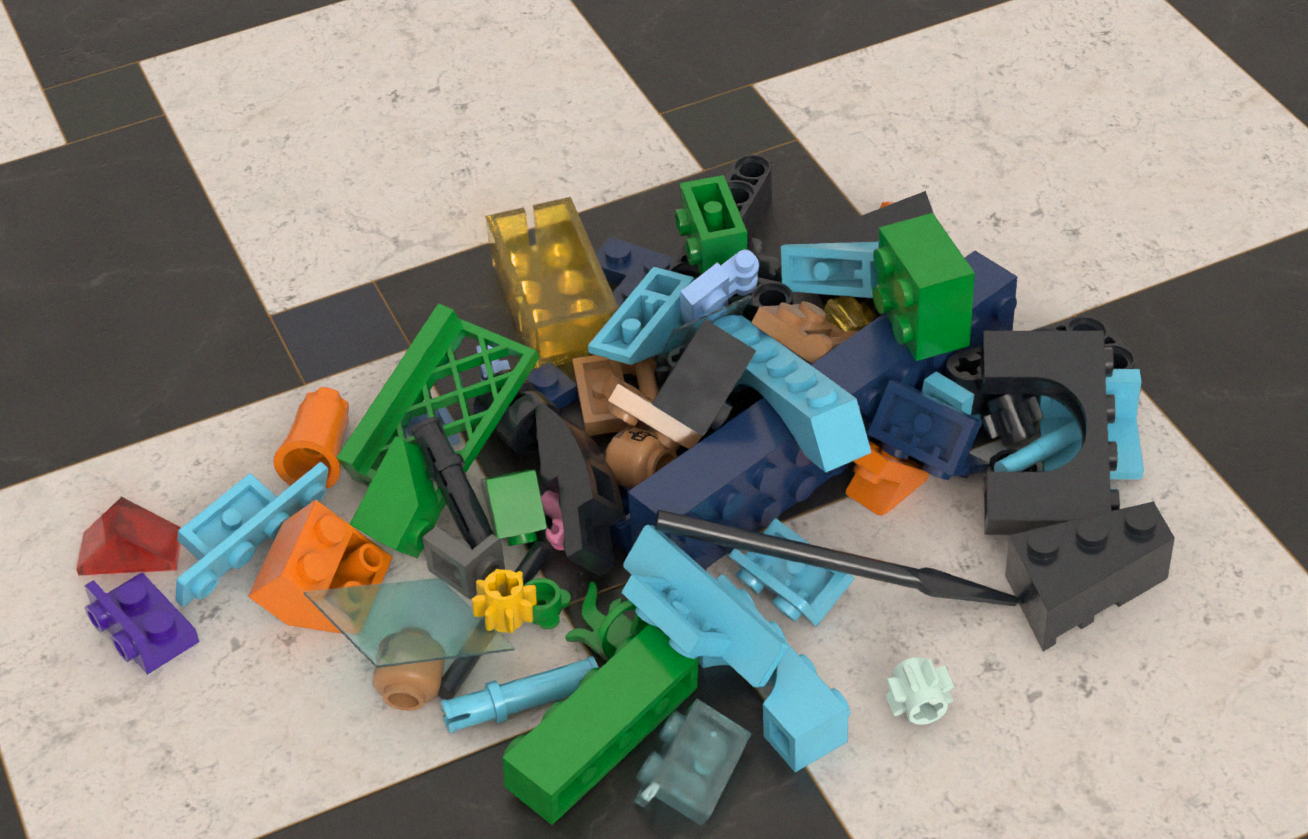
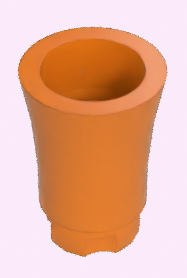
(314, 437)

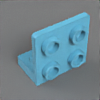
(1126, 388)

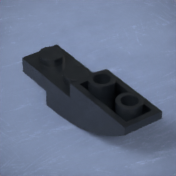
(586, 486)

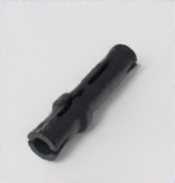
(447, 471)

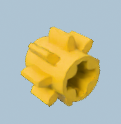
(504, 601)

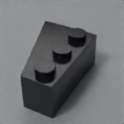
(1085, 566)

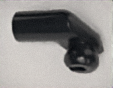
(769, 266)

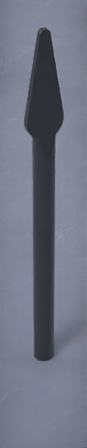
(926, 580)

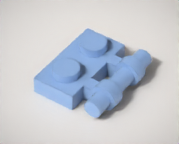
(719, 284)

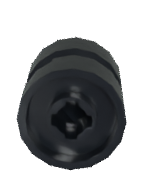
(518, 422)

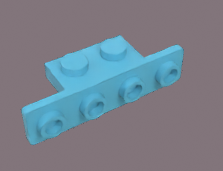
(236, 525)
(697, 609)

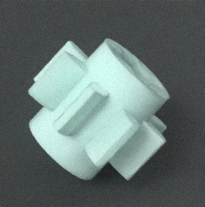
(919, 690)

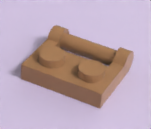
(801, 329)
(591, 376)

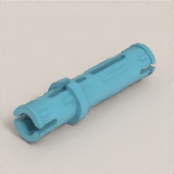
(515, 696)

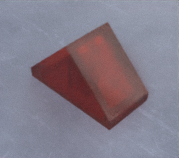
(128, 542)

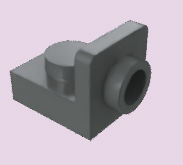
(458, 564)

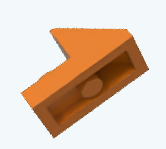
(884, 480)

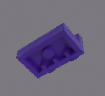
(140, 622)

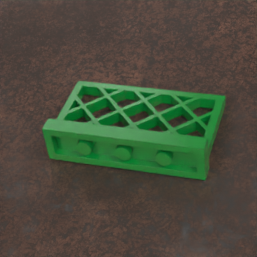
(411, 385)

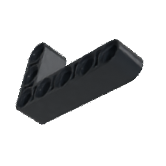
(752, 191)

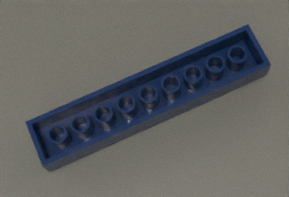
(753, 462)

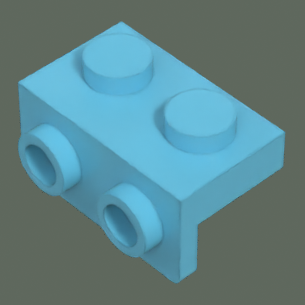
(797, 586)

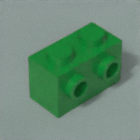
(709, 222)

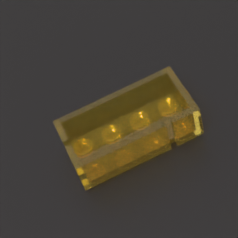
(552, 286)

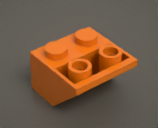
(314, 554)

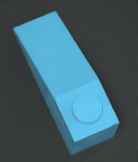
(830, 268)
(644, 319)

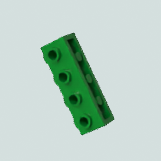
(598, 723)

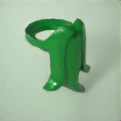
(605, 631)

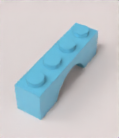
(802, 713)

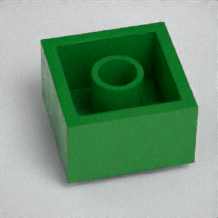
(923, 287)

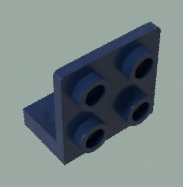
(927, 430)

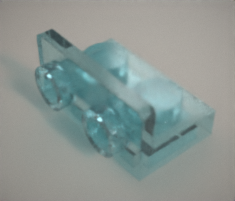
(694, 761)

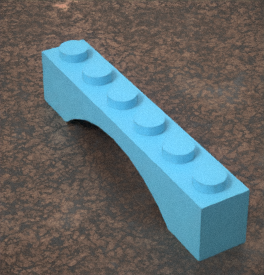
(812, 406)

